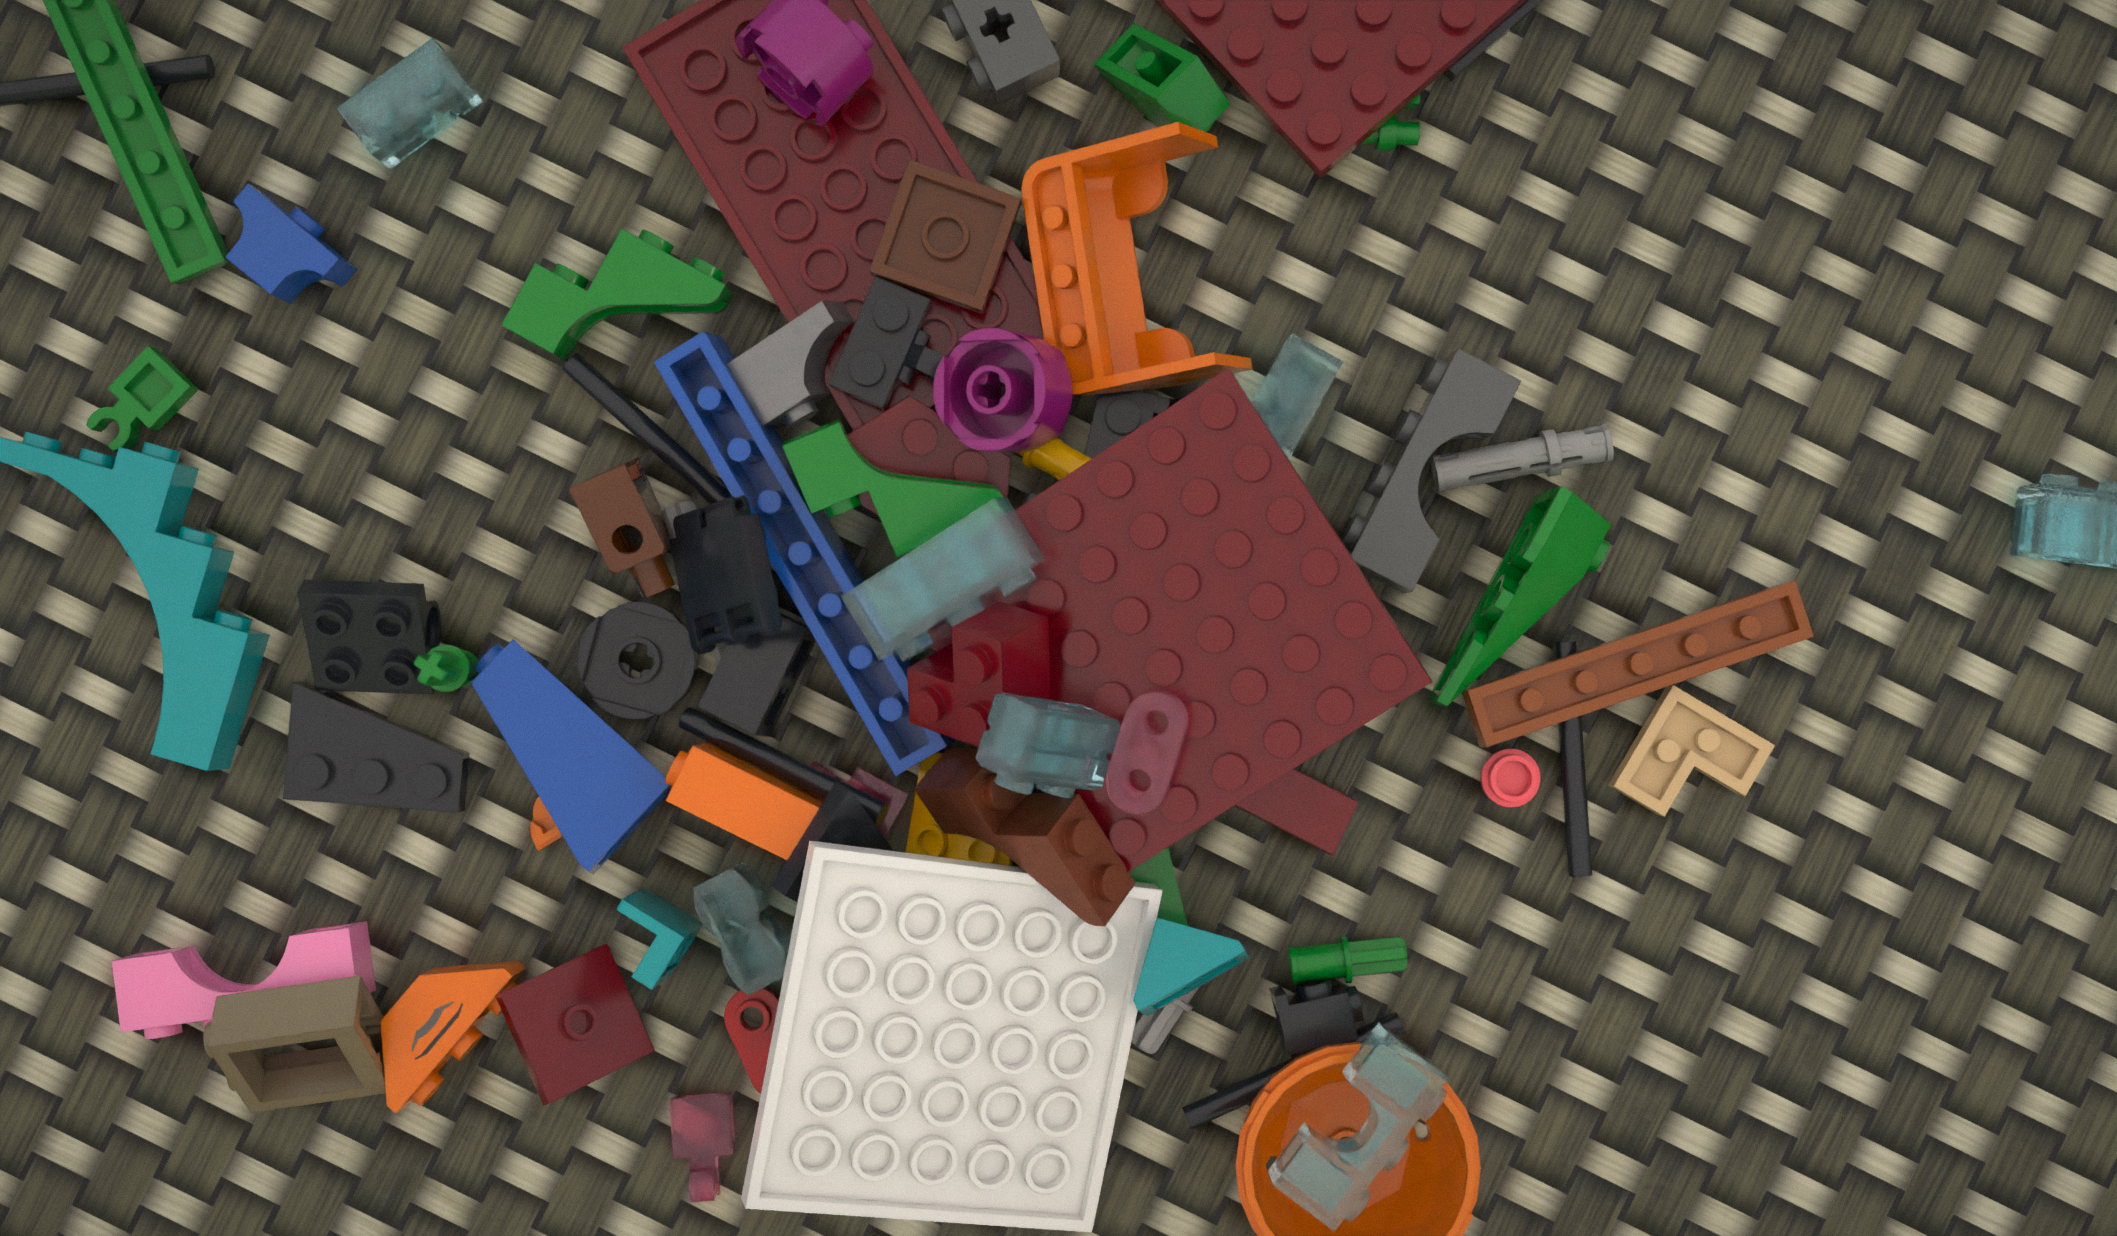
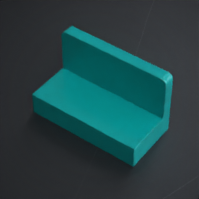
(673, 929)

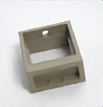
(296, 1015)

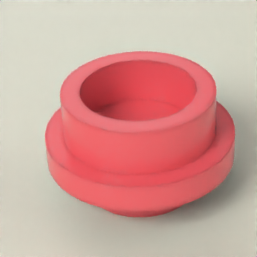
(1510, 777)

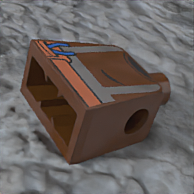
(621, 499)

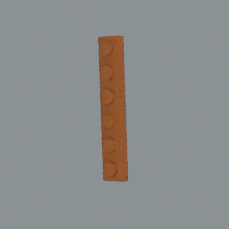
(1637, 664)

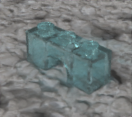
(1333, 1174)

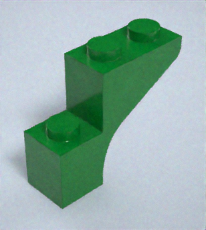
(632, 280)
(908, 505)

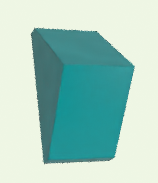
(1181, 961)

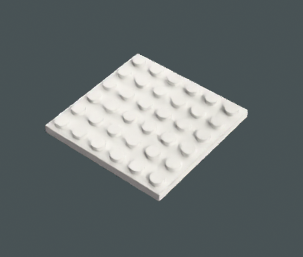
(945, 1044)

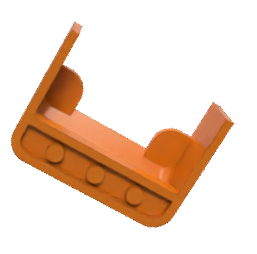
(1088, 266)

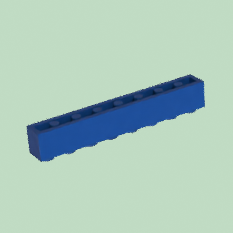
(798, 543)

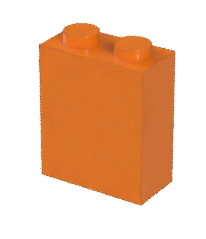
(741, 798)

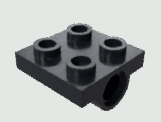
(368, 634)

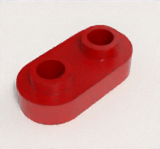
(752, 1042)

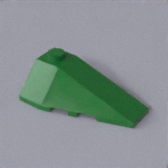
(1543, 561)

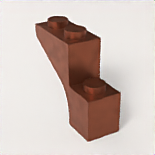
(1041, 832)

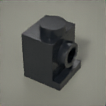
(1316, 1015)

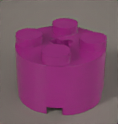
(808, 55)
(1035, 397)

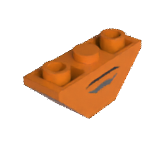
(438, 1021)

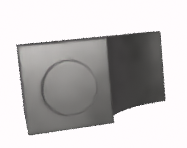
(787, 369)

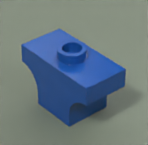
(284, 248)

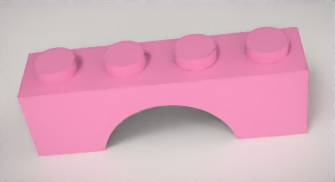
(177, 987)

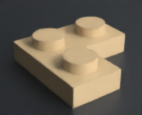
(1685, 736)

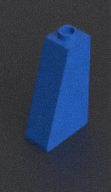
(575, 761)

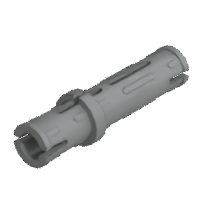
(1535, 455)

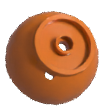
(1421, 1196)

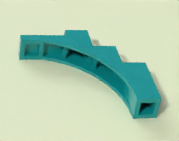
(206, 651)

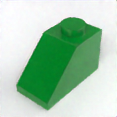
(1162, 80)

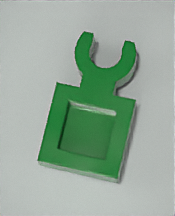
(148, 393)

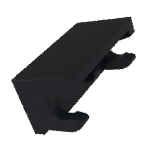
(758, 677)

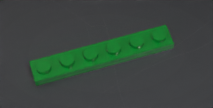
(139, 136)

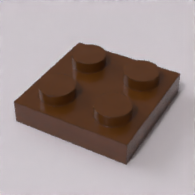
(945, 236)

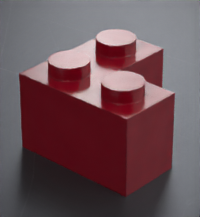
(988, 655)

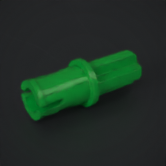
(446, 668)
(1347, 959)

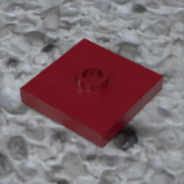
(575, 1024)

